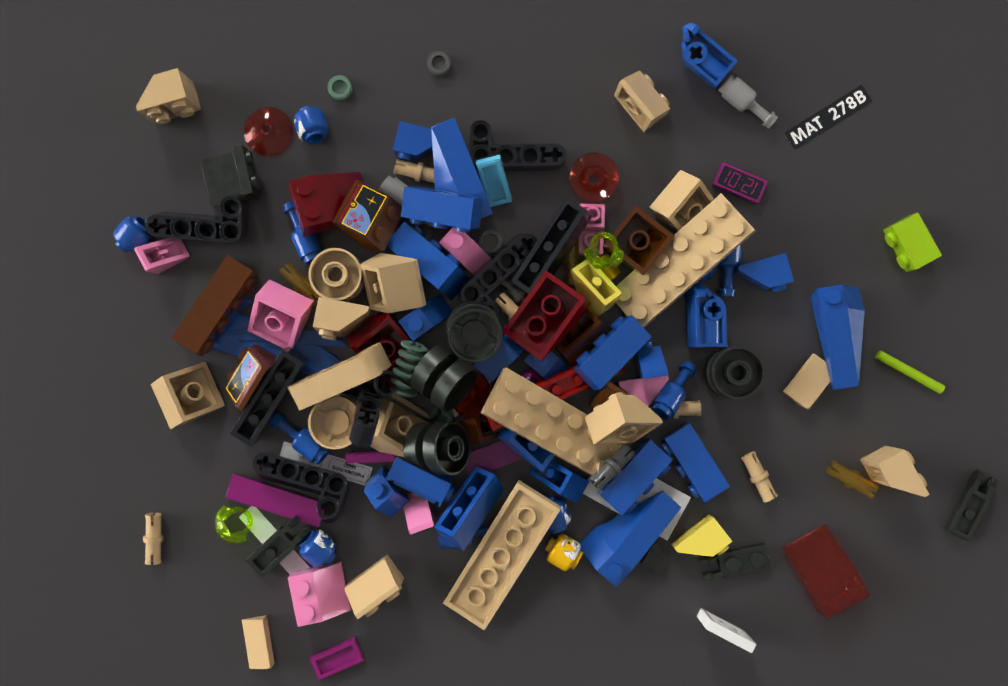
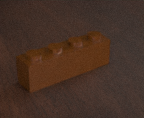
(214, 306)

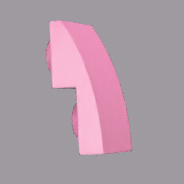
(594, 226)

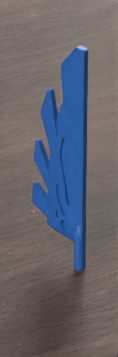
(237, 337)

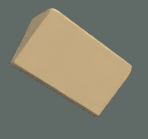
(808, 382)
(258, 642)

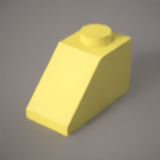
(595, 288)
(703, 539)

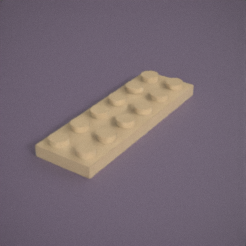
(685, 260)
(545, 421)
(502, 554)

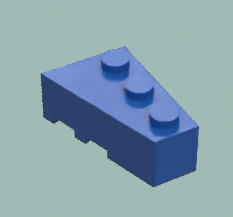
(433, 264)

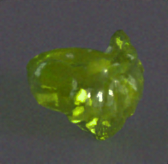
(597, 262)
(223, 531)

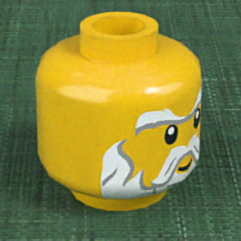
(563, 552)

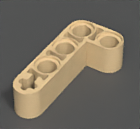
(340, 377)

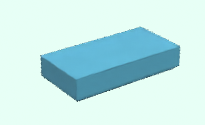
(494, 180)

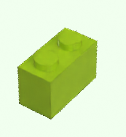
(911, 242)

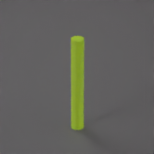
(910, 372)

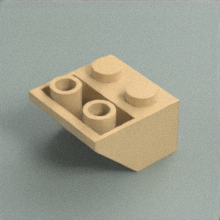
(168, 96)
(393, 283)
(895, 469)
(373, 586)

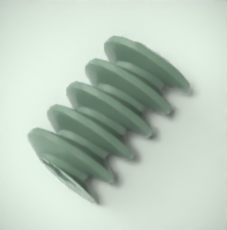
(412, 356)

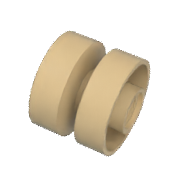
(336, 275)
(332, 421)

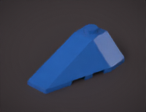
(453, 164)
(840, 327)
(623, 541)

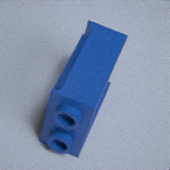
(421, 482)

